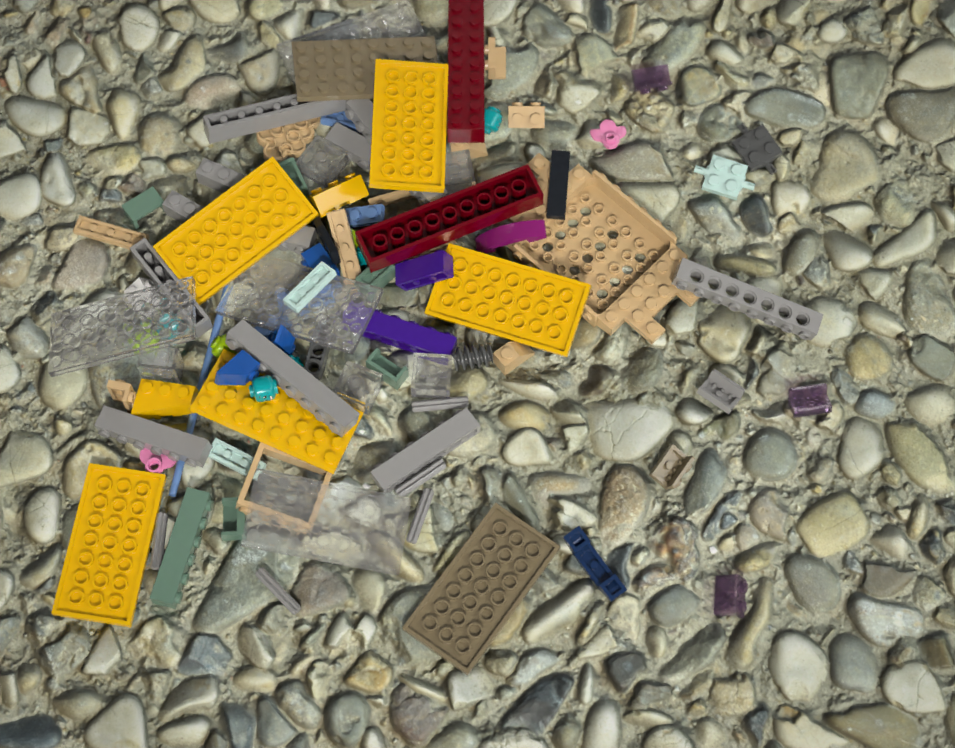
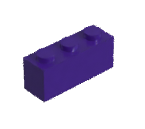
(424, 270)

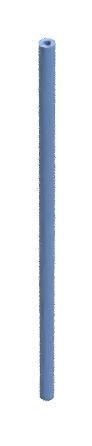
(192, 417)

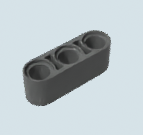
(317, 361)

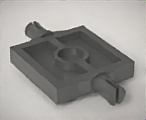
(757, 148)

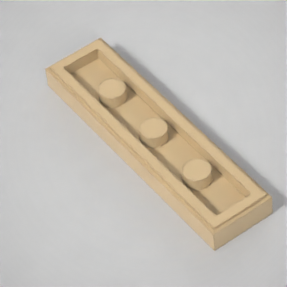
(107, 232)
(344, 243)

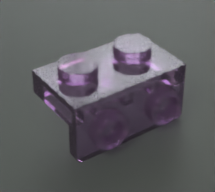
(651, 78)
(809, 400)
(730, 595)

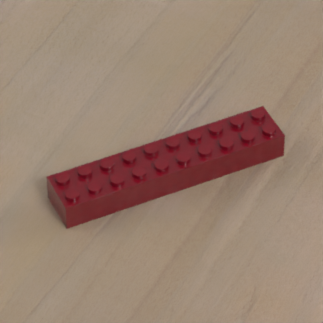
(466, 71)
(449, 218)

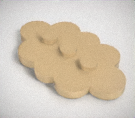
(287, 139)

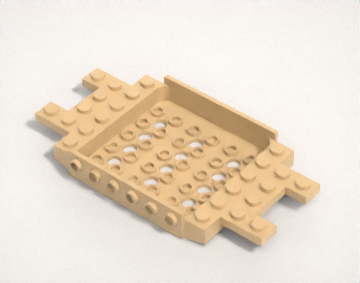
(639, 294)

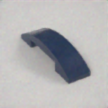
(593, 564)

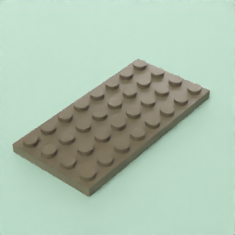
(347, 67)
(481, 588)

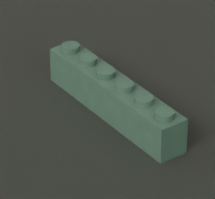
(181, 548)

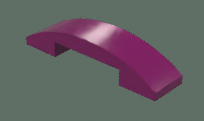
(510, 233)

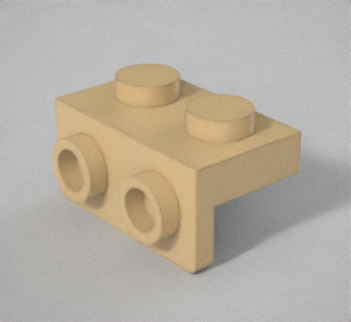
(496, 60)
(526, 116)
(122, 392)

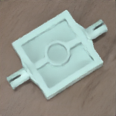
(724, 177)

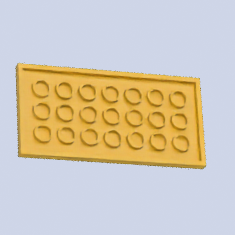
(409, 126)
(236, 229)
(510, 301)
(274, 422)
(109, 545)

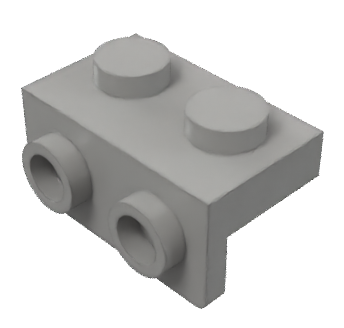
(721, 391)

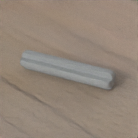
(440, 404)
(420, 478)
(419, 516)
(159, 540)
(280, 593)

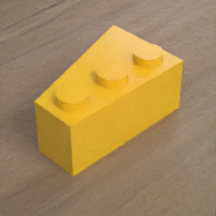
(338, 194)
(163, 399)

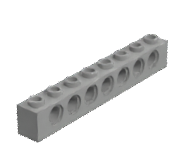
(809, 318)

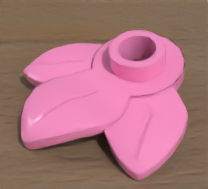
(608, 134)
(151, 460)

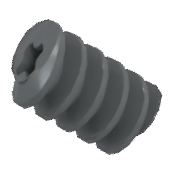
(472, 357)

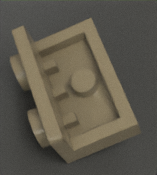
(671, 468)

